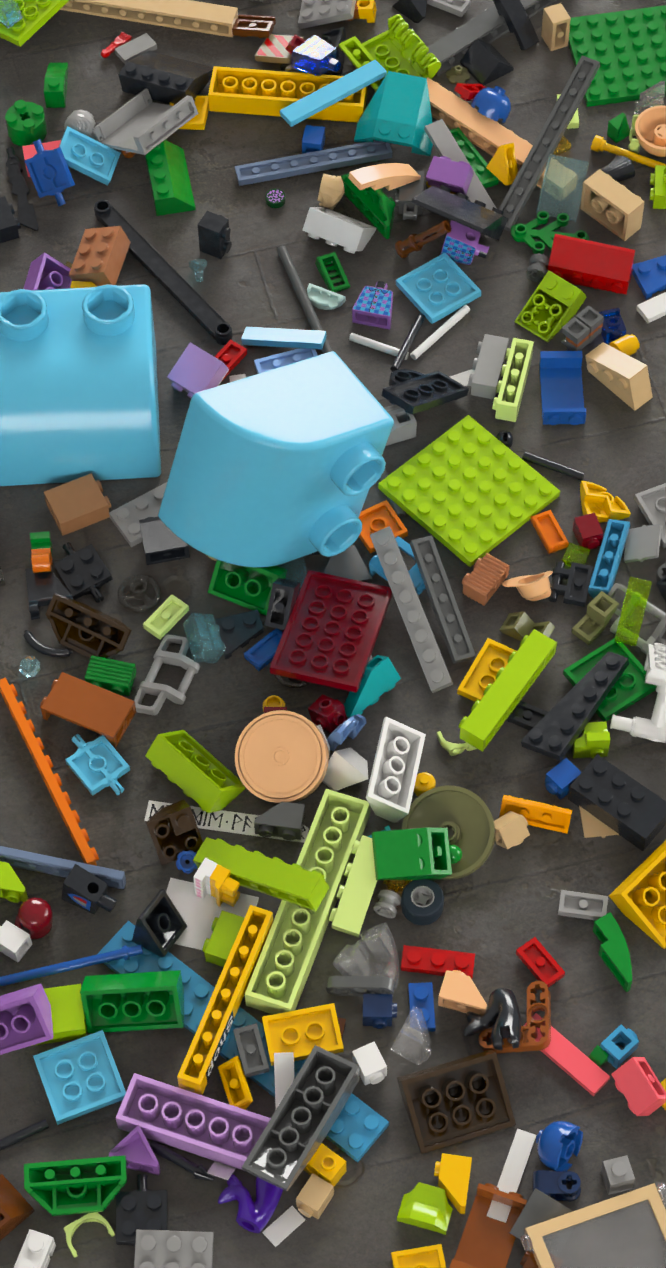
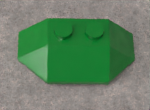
(372, 204)
(75, 1184)

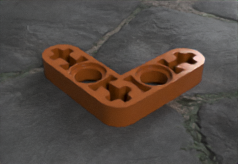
(528, 1032)

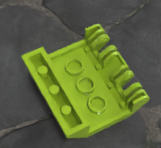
(395, 50)

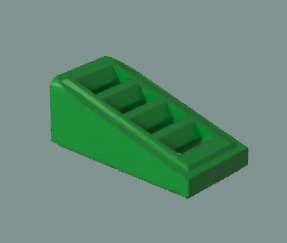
(328, 259)

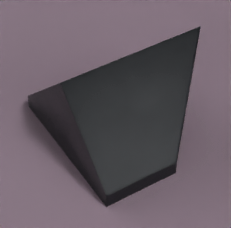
(412, 9)

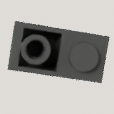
(282, 821)

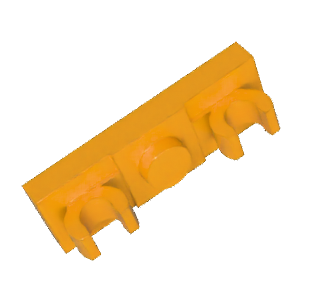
(538, 813)

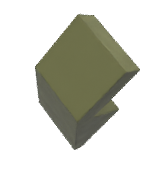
(596, 619)
(520, 624)

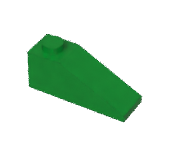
(56, 85)

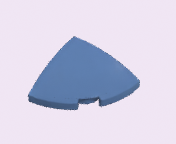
(349, 727)

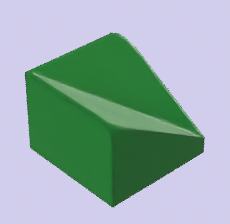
(618, 128)

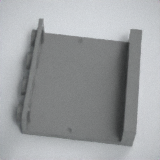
(143, 124)

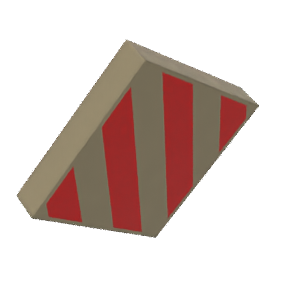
(274, 50)

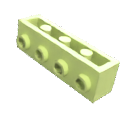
(514, 379)
(357, 891)

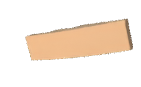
(384, 175)

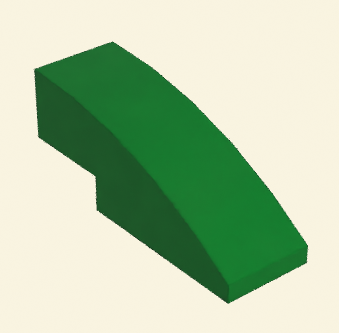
(614, 949)

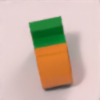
(41, 551)

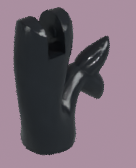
(503, 1014)

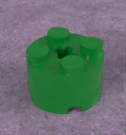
(25, 123)

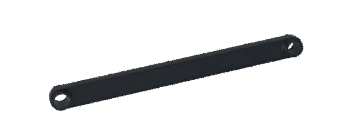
(166, 275)

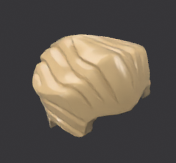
(330, 191)

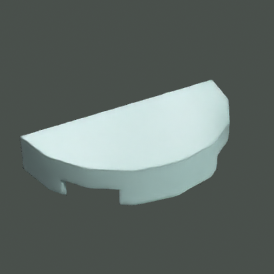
(324, 298)

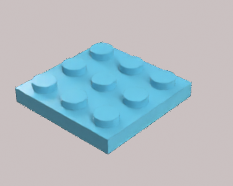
(438, 288)
(80, 1077)

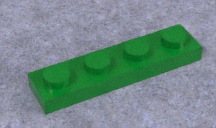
(475, 159)

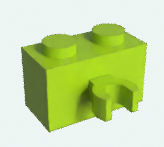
(658, 192)

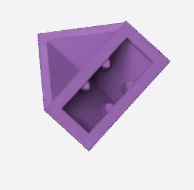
(137, 1152)

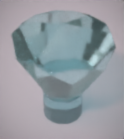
(198, 267)
(29, 666)

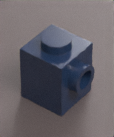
(378, 1010)

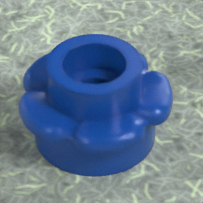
(182, 857)

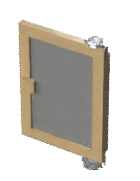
(608, 1234)

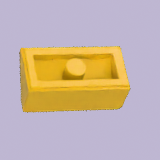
(235, 1083)

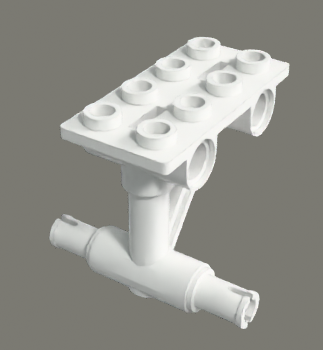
(656, 674)

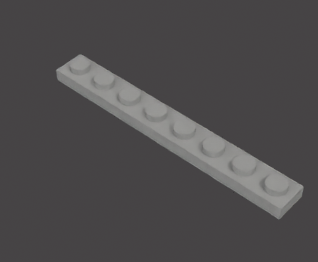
(411, 609)

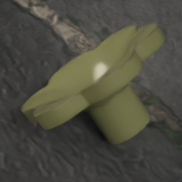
(458, 75)

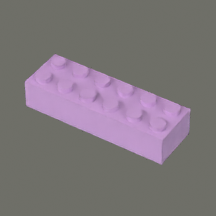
(190, 1121)

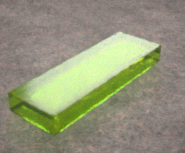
(633, 611)

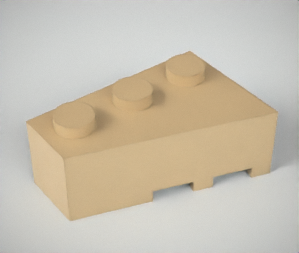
(620, 374)

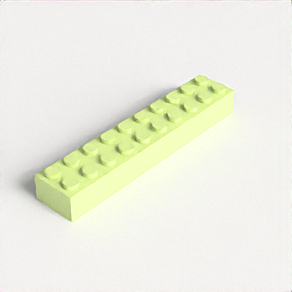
(299, 930)

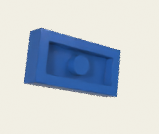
(422, 997)

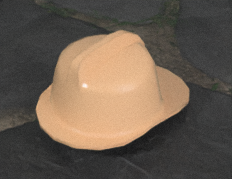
(531, 586)

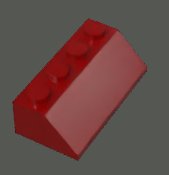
(592, 263)

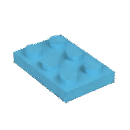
(89, 155)

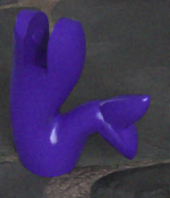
(252, 1215)

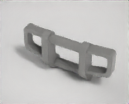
(660, 629)
(161, 690)

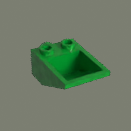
(414, 854)

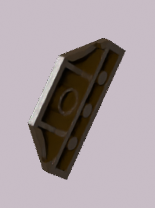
(86, 628)

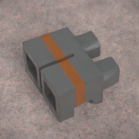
(582, 329)

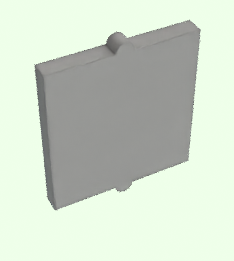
(643, 543)

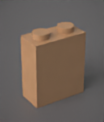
(77, 504)

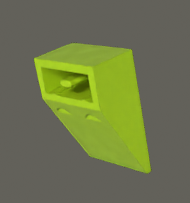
(550, 307)

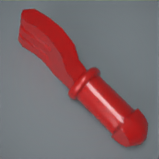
(120, 40)

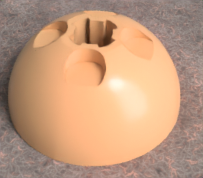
(651, 130)

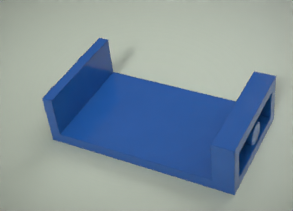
(561, 387)

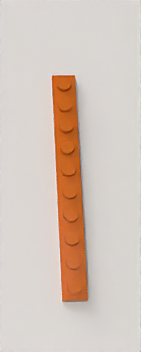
(51, 780)

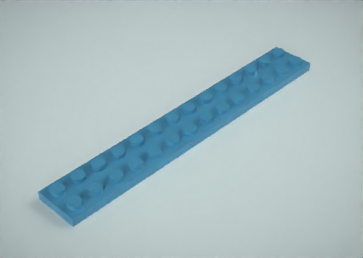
(357, 1123)

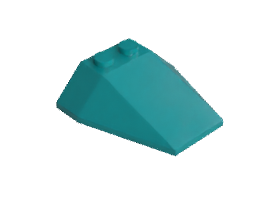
(398, 114)

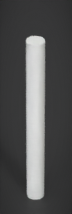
(440, 332)

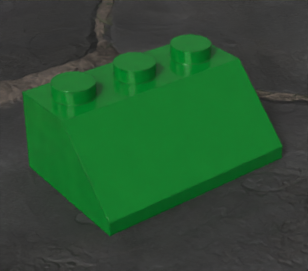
(229, 580)

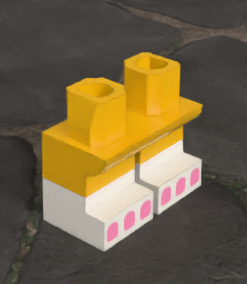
(217, 882)

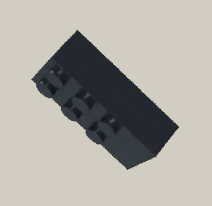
(619, 802)

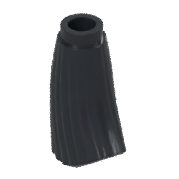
(619, 169)

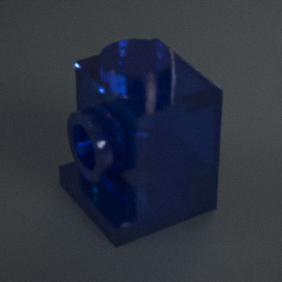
(613, 325)

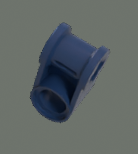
(555, 1184)

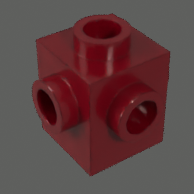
(327, 713)

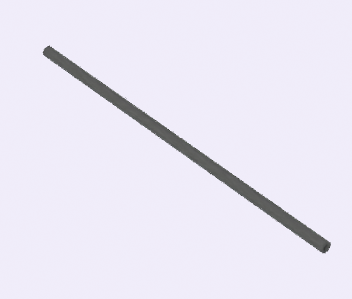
(315, 325)

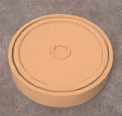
(281, 757)

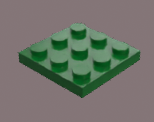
(628, 688)

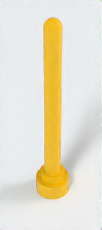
(600, 144)

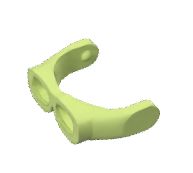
(634, 145)
(453, 748)
(90, 1217)

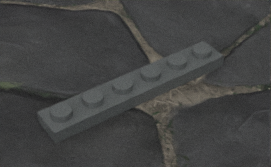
(442, 599)

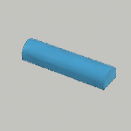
(609, 557)

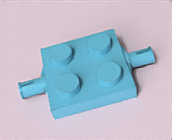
(97, 764)

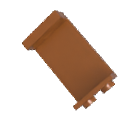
(89, 707)
(485, 1239)

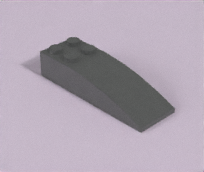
(303, 1118)

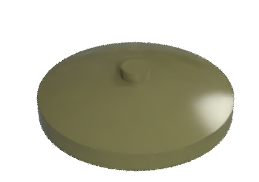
(465, 817)

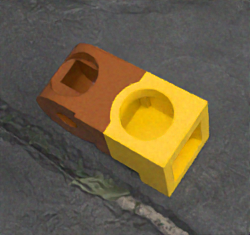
(365, 10)

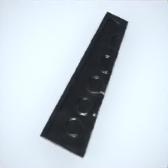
(568, 718)

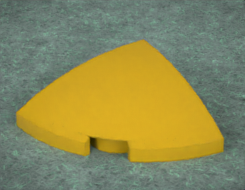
(598, 501)

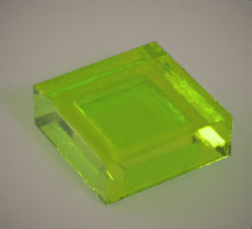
(575, 554)

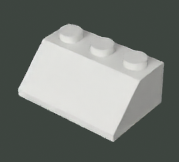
(338, 229)

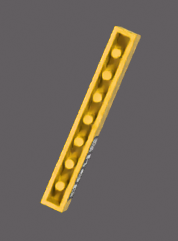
(225, 1001)

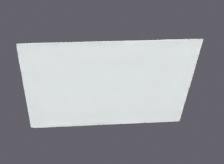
(200, 912)

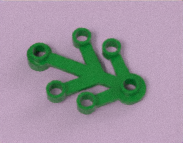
(525, 232)

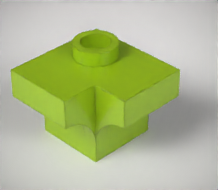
(594, 741)

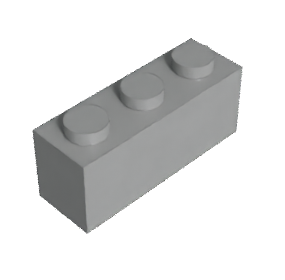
(488, 366)

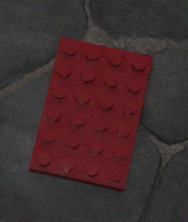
(331, 631)

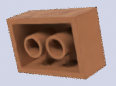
(100, 256)

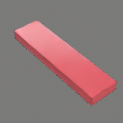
(573, 1061)

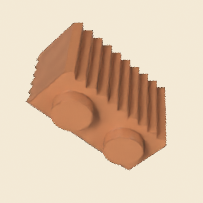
(485, 578)

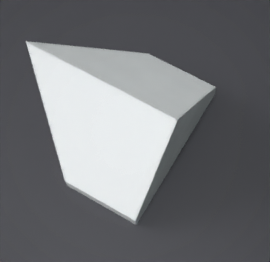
(345, 769)

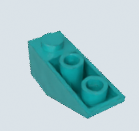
(378, 678)

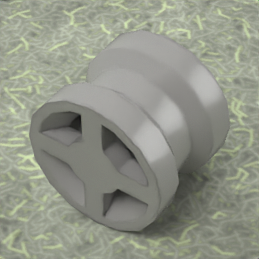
(387, 903)

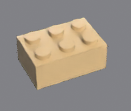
(612, 204)

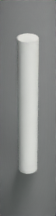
(375, 345)

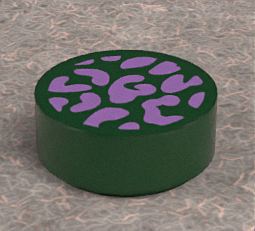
(275, 198)

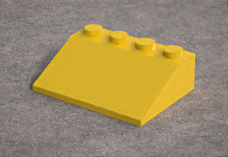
(643, 896)

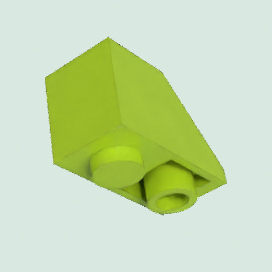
(10, 884)

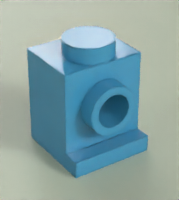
(622, 1037)

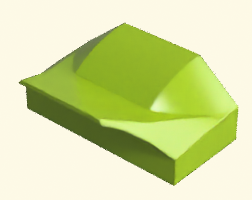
(426, 1208)

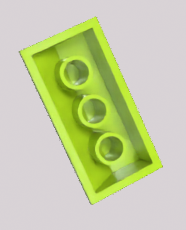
(194, 770)

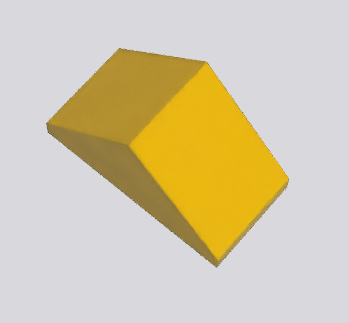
(504, 164)

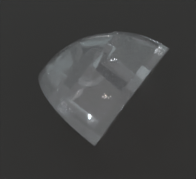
(371, 955)

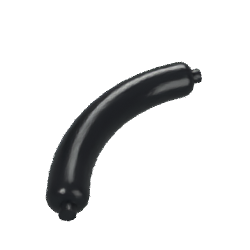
(53, 652)

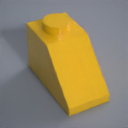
(454, 1178)

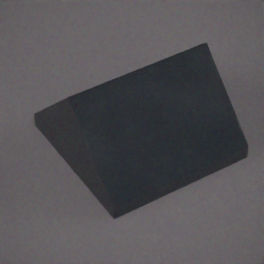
(485, 62)
(159, 925)

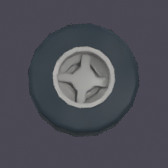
(424, 893)

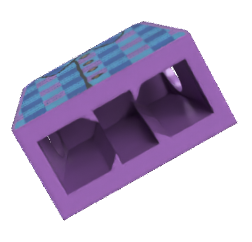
(463, 244)
(374, 306)

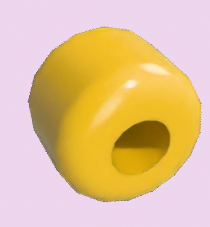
(423, 783)

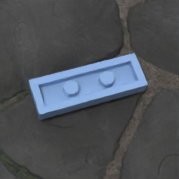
(282, 359)

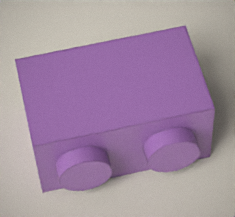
(450, 174)

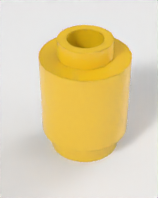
(627, 344)

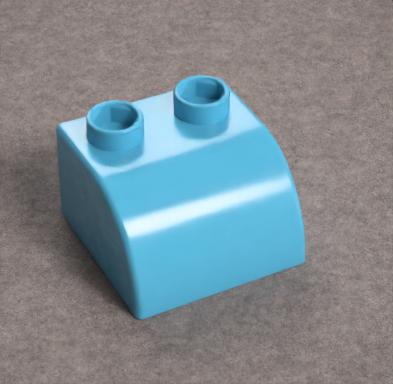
(78, 385)
(277, 464)

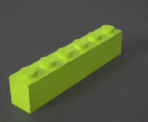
(507, 690)
(266, 874)

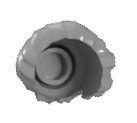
(82, 122)

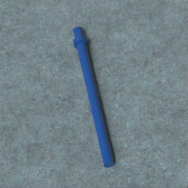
(126, 952)

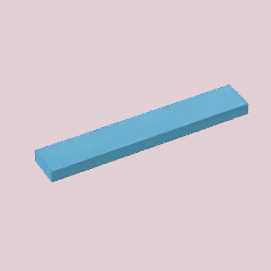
(333, 93)

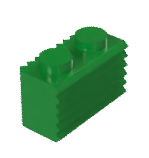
(111, 675)

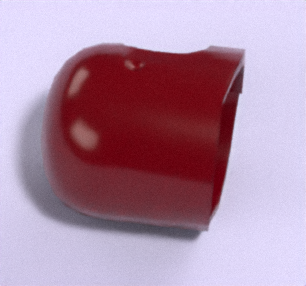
(35, 916)

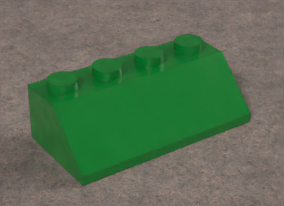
(169, 179)
(133, 1001)

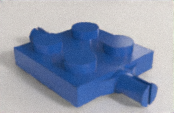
(49, 172)

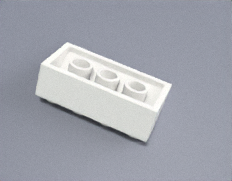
(394, 770)

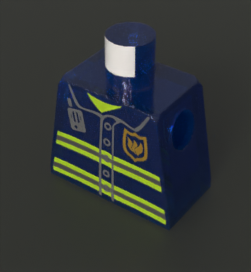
(315, 57)

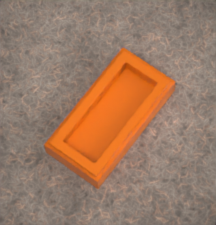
(549, 531)

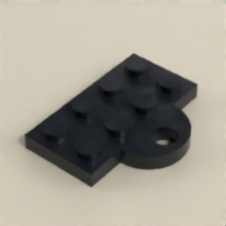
(421, 392)

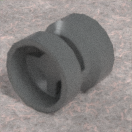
(537, 268)

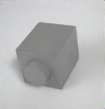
(617, 1175)

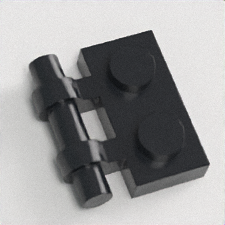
(577, 585)

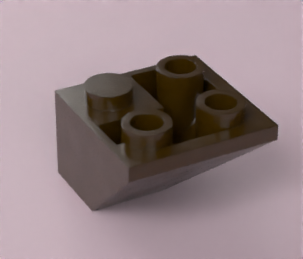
(174, 831)

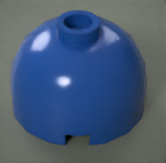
(492, 103)
(558, 1144)

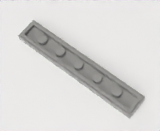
(447, 146)

